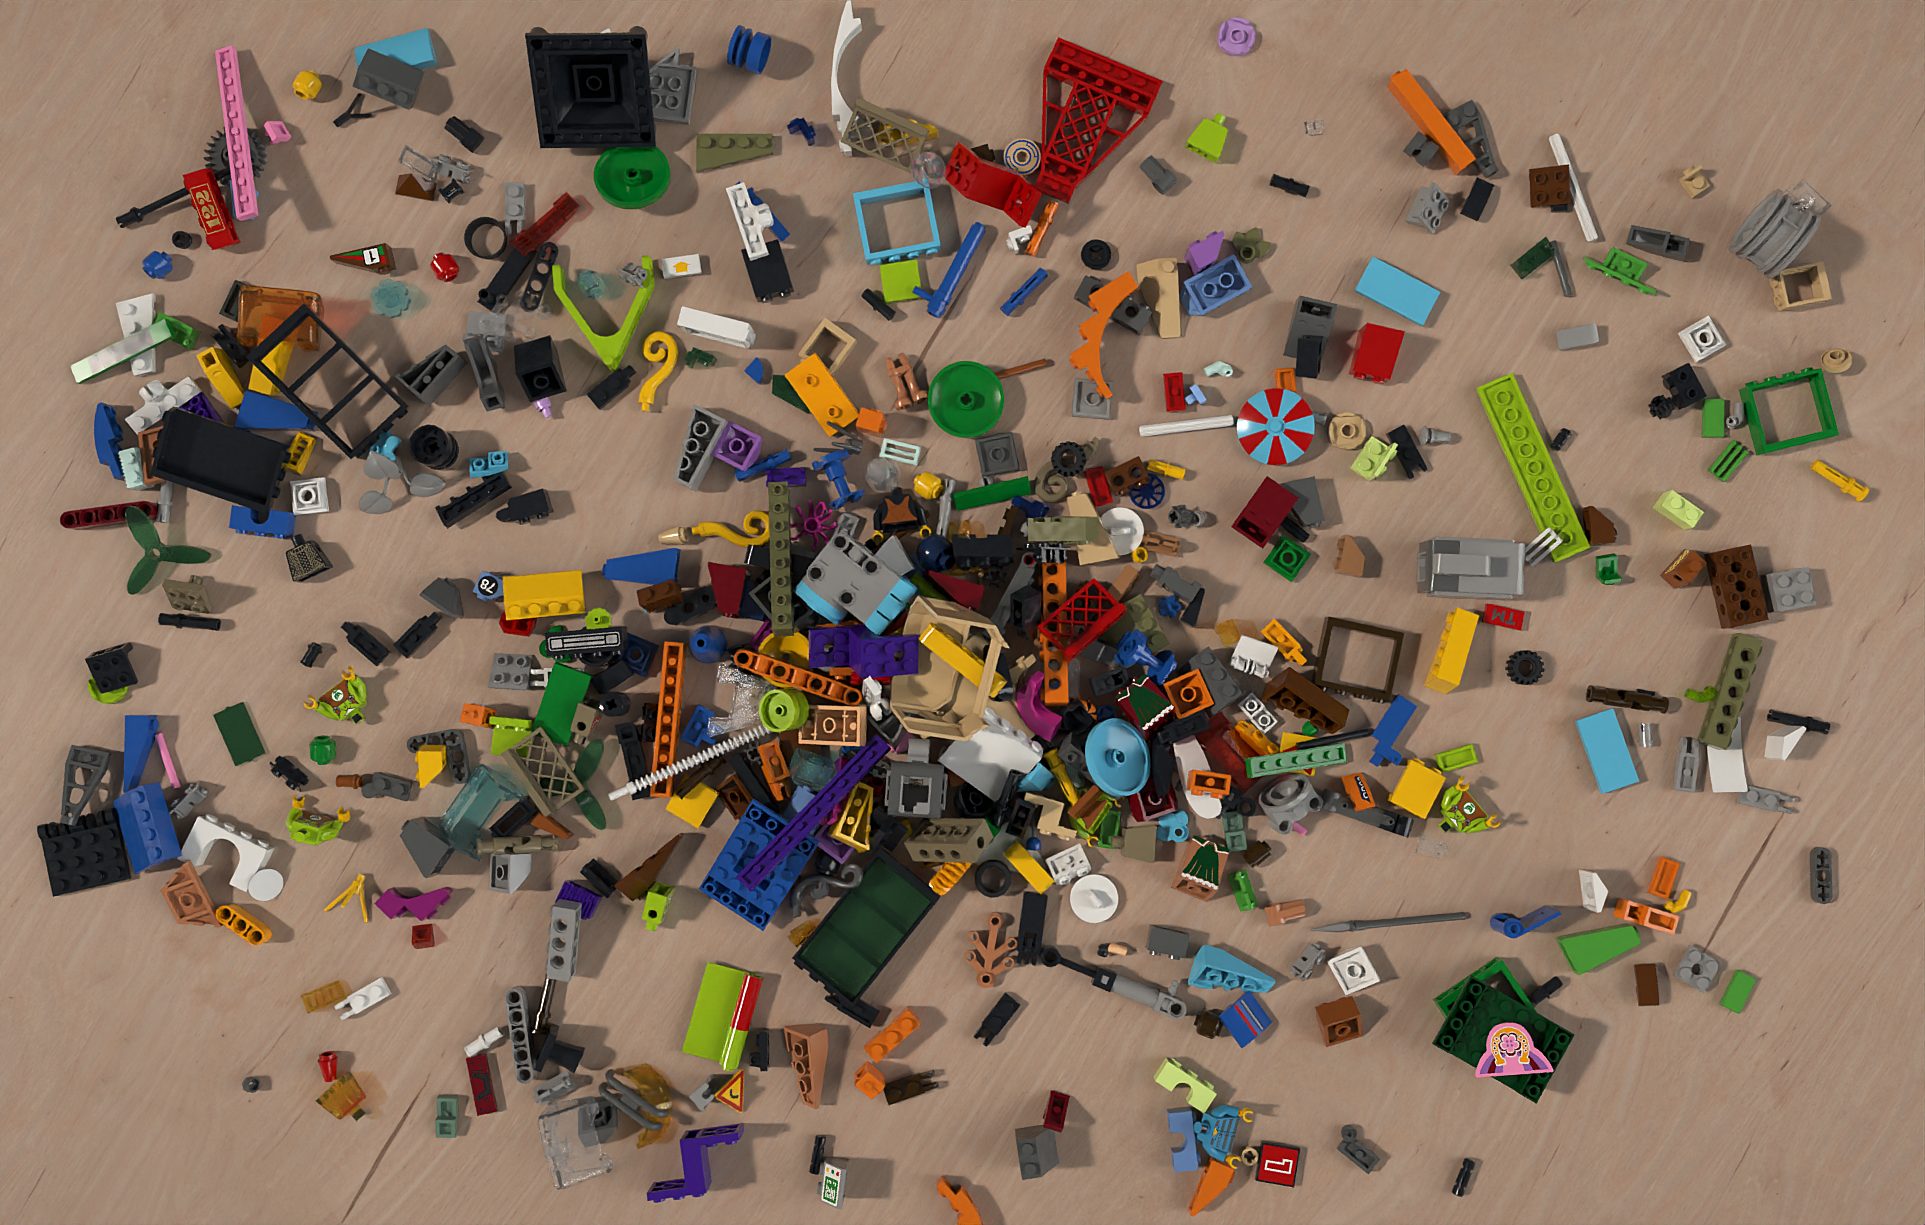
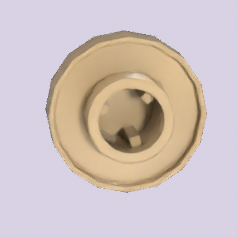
(1836, 360)

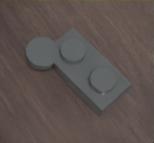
(387, 786)
(1356, 1150)

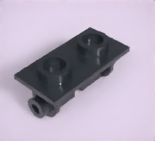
(648, 729)
(282, 769)
(599, 878)

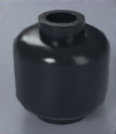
(826, 864)

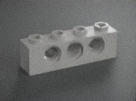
(571, 913)

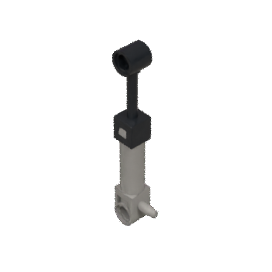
(1111, 981)

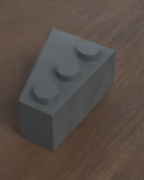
(433, 374)

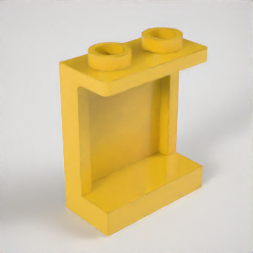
(1417, 788)

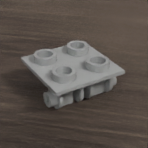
(494, 341)
(510, 671)

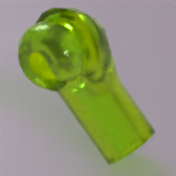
(1701, 697)

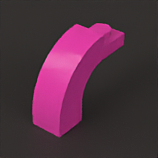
(1032, 710)

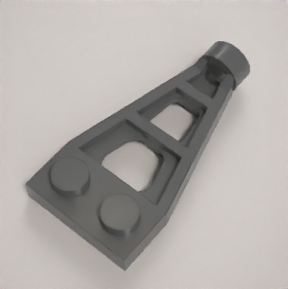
(1469, 114)
(86, 758)

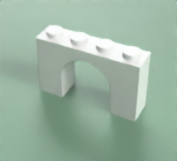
(207, 830)

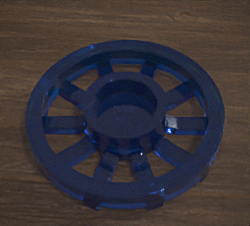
(1147, 492)

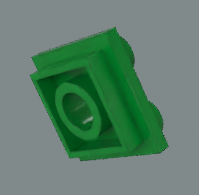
(1275, 558)

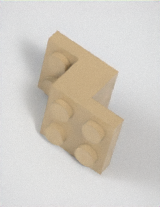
(1050, 816)

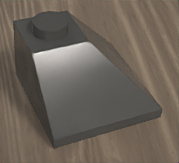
(444, 596)
(606, 1119)

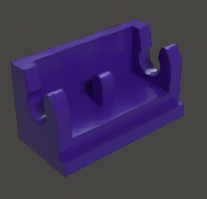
(795, 476)

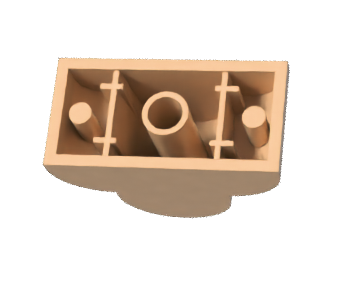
(835, 725)

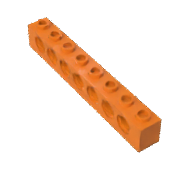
(1057, 696)
(669, 715)

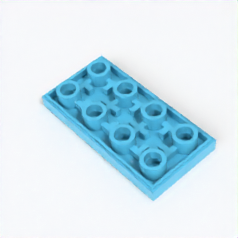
(1397, 291)
(1606, 750)

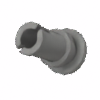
(1433, 436)

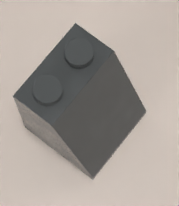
(426, 845)
(1036, 1151)

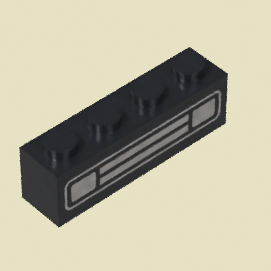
(586, 641)

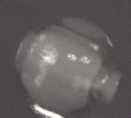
(882, 474)

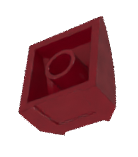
(1146, 804)

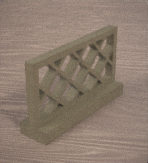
(892, 120)
(528, 780)

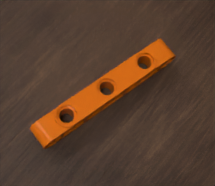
(798, 677)

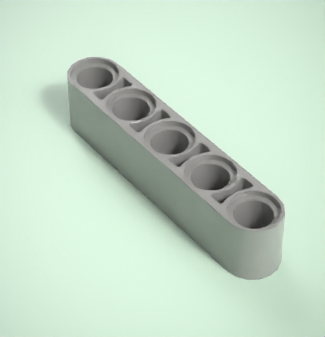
(517, 1043)

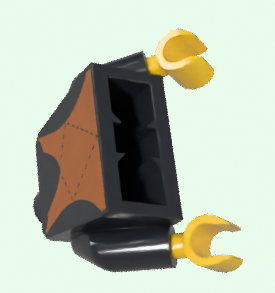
(899, 513)

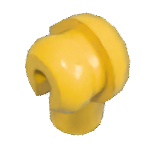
(1674, 907)

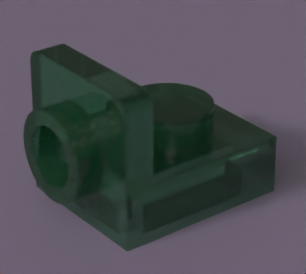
(703, 358)

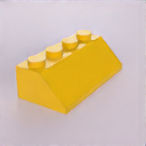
(543, 594)

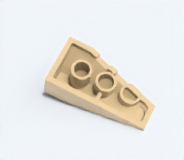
(1161, 292)

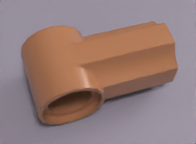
(1280, 913)

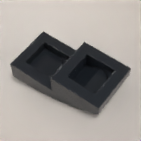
(1477, 199)
(611, 676)

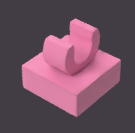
(276, 131)

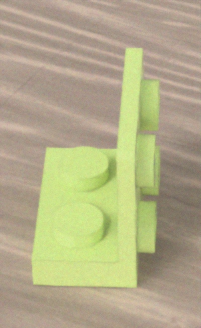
(1372, 459)

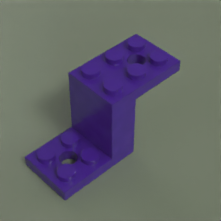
(863, 651)
(695, 1162)

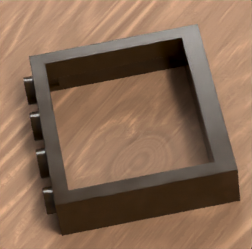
(1340, 689)

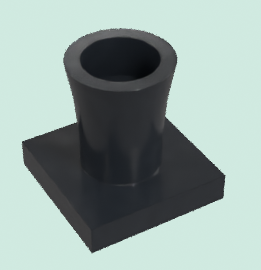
(558, 1052)

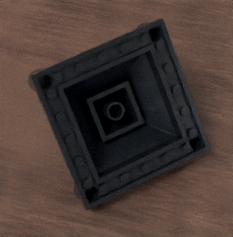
(591, 89)

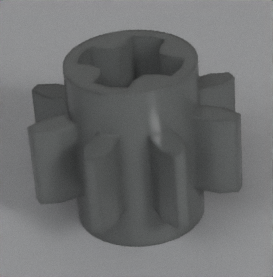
(1180, 516)
(750, 756)

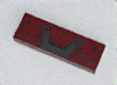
(481, 1084)

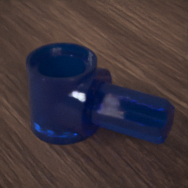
(1033, 509)

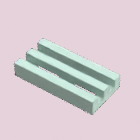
(900, 444)

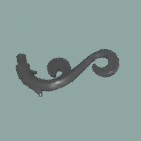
(822, 891)

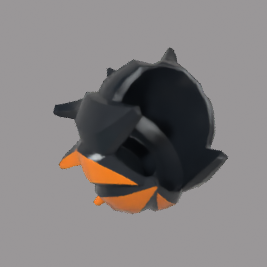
(1078, 715)

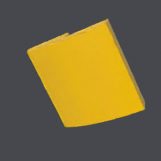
(694, 805)

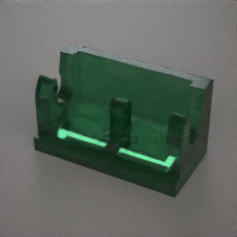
(1532, 258)

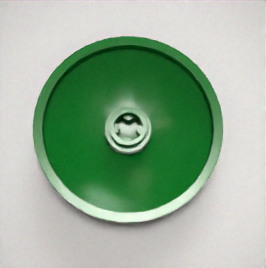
(632, 176)
(966, 399)

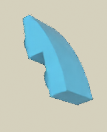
(490, 465)

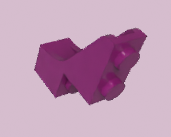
(422, 906)

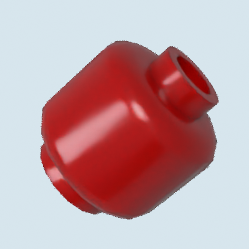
(444, 267)

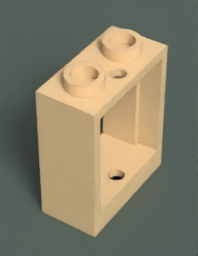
(1818, 283)
(839, 334)

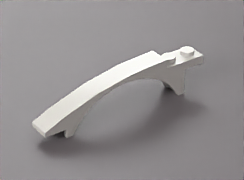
(840, 111)

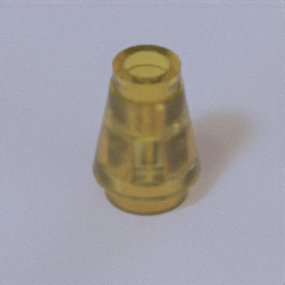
(801, 933)

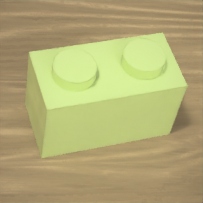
(1678, 510)

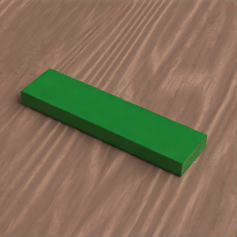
(992, 493)

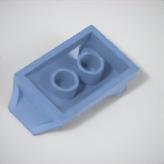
(1214, 287)

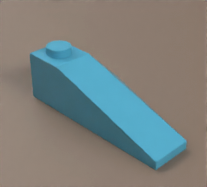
(1036, 779)
(1221, 969)

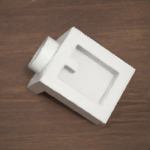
(1021, 235)

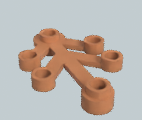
(990, 953)

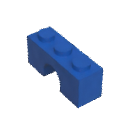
(246, 519)

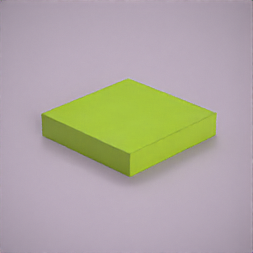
(900, 280)

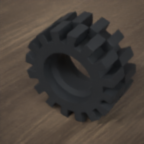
(1068, 447)
(1535, 662)

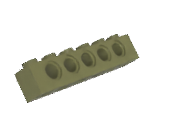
(1708, 734)

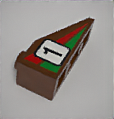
(374, 259)

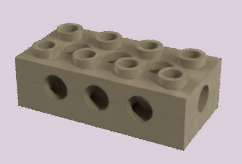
(949, 840)

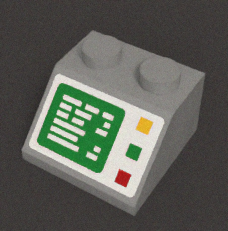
(833, 1181)

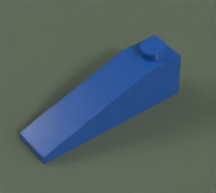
(137, 747)

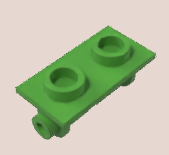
(1242, 890)

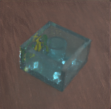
(811, 769)

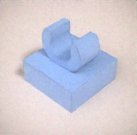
(1196, 395)

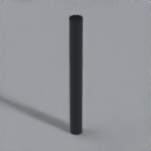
(1332, 739)

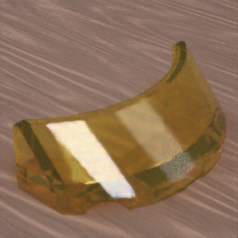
(656, 1092)

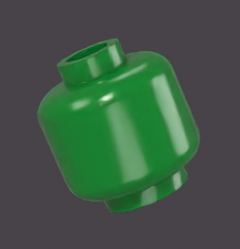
(322, 749)

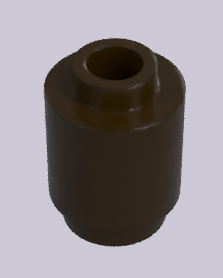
(1257, 853)

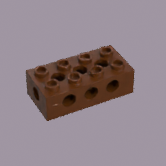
(1748, 586)

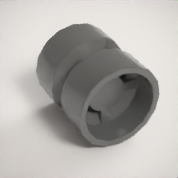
(1421, 149)

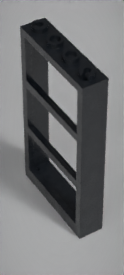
(285, 330)

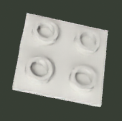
(1253, 656)

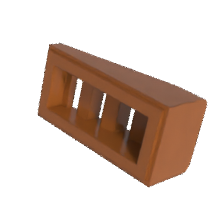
(552, 826)

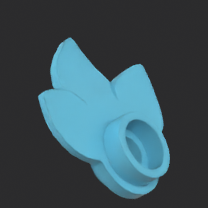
(386, 445)
(1170, 823)

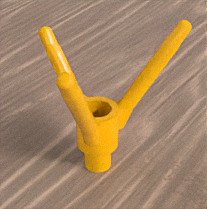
(357, 888)

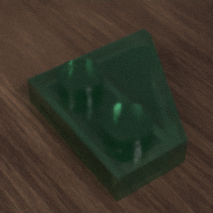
(783, 390)

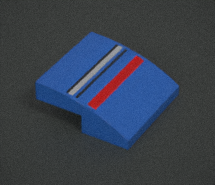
(1245, 1019)

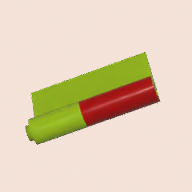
(722, 1015)

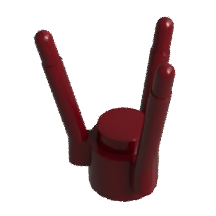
(879, 788)

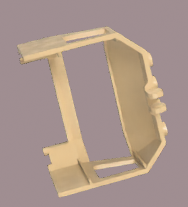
(936, 679)

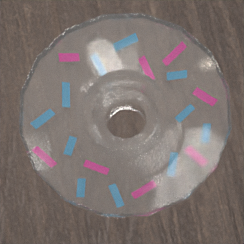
(935, 167)

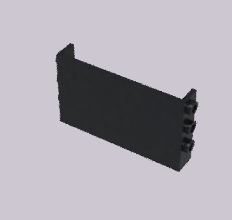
(219, 459)

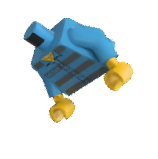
(1219, 1130)

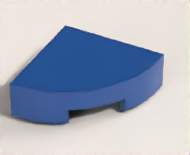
(755, 370)

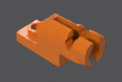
(775, 771)

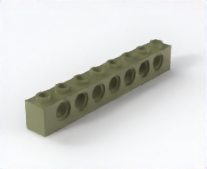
(780, 559)

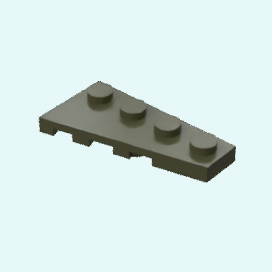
(726, 149)

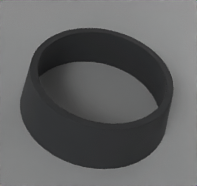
(471, 229)

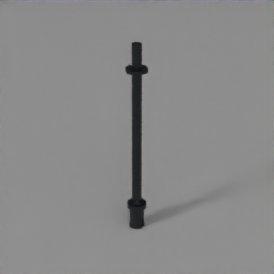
(136, 214)

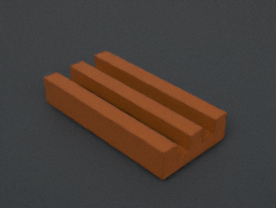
(1085, 802)

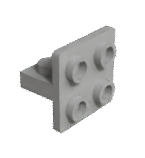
(1428, 208)

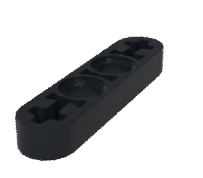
(540, 277)

